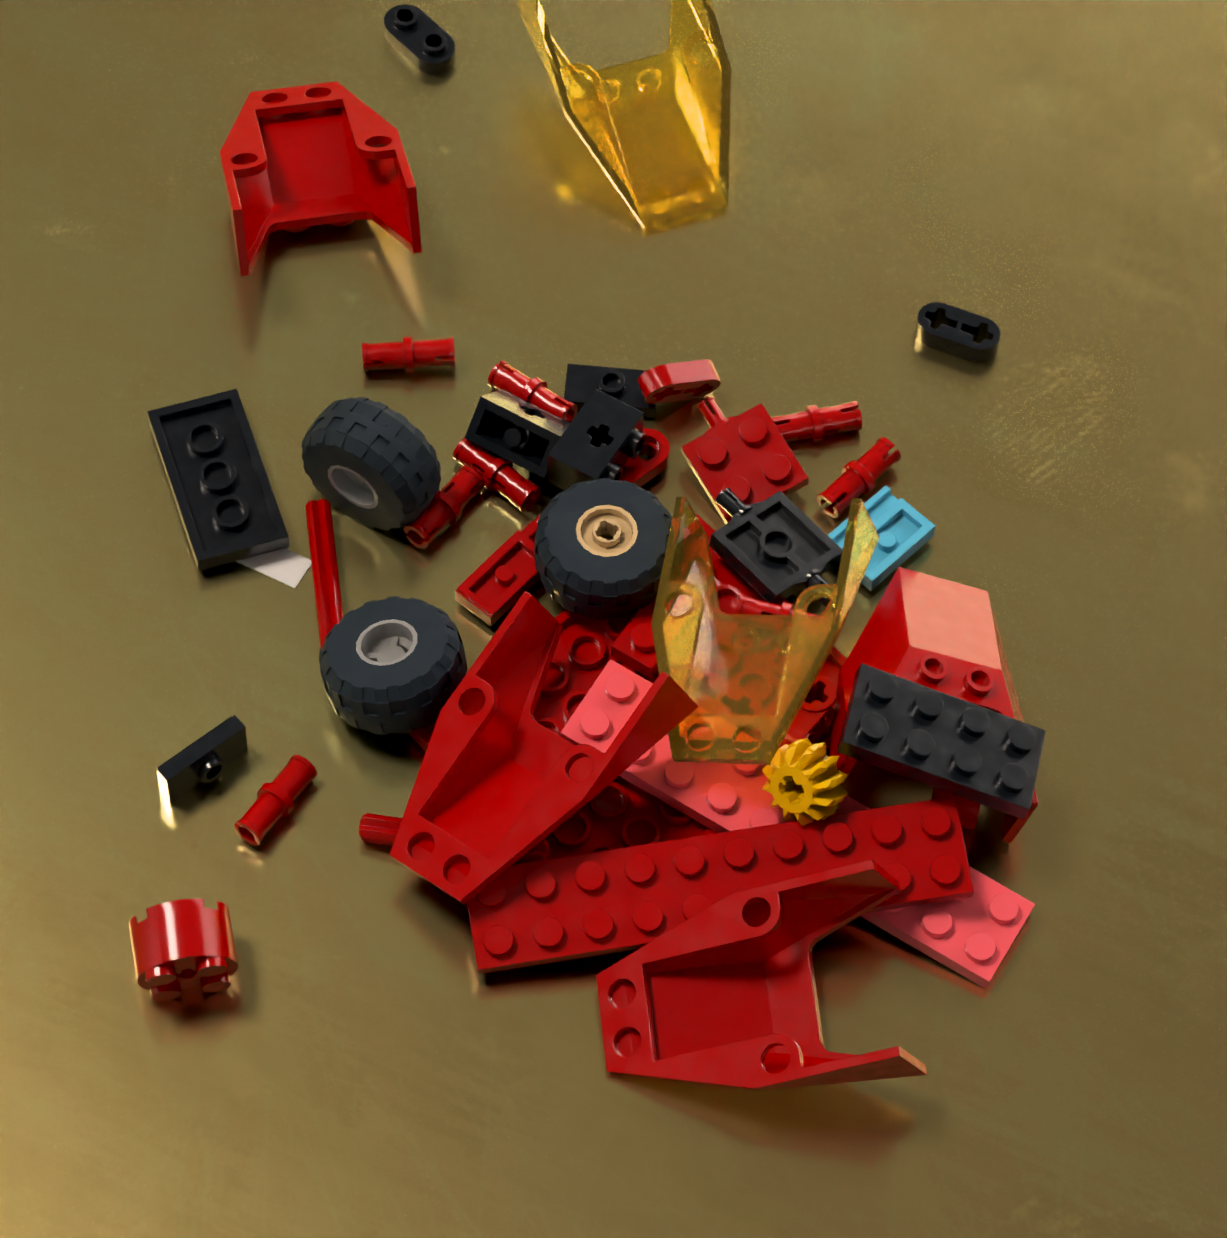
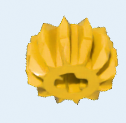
(804, 781)

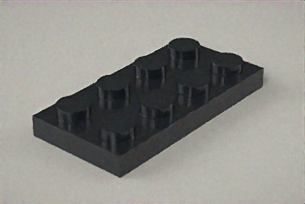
(218, 479)
(942, 741)

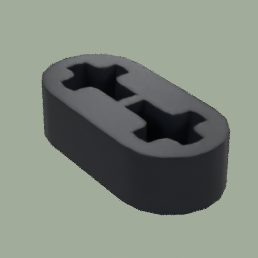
(958, 332)

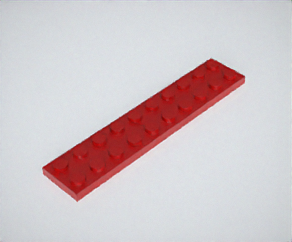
(641, 891)

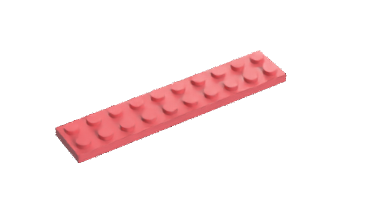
(961, 933)

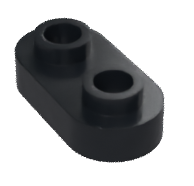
(413, 32)

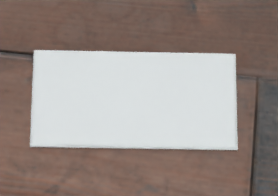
(280, 565)

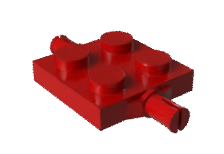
(744, 456)

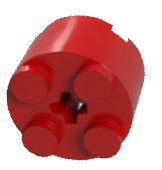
(183, 948)

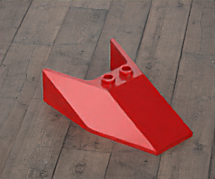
(313, 161)
(939, 639)
(497, 775)
(737, 992)

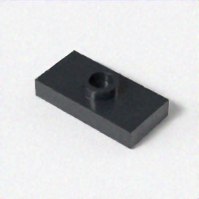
(616, 382)
(202, 759)

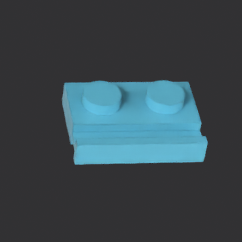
(900, 532)

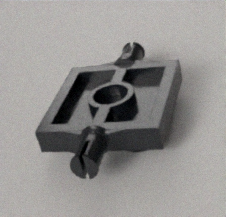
(774, 546)

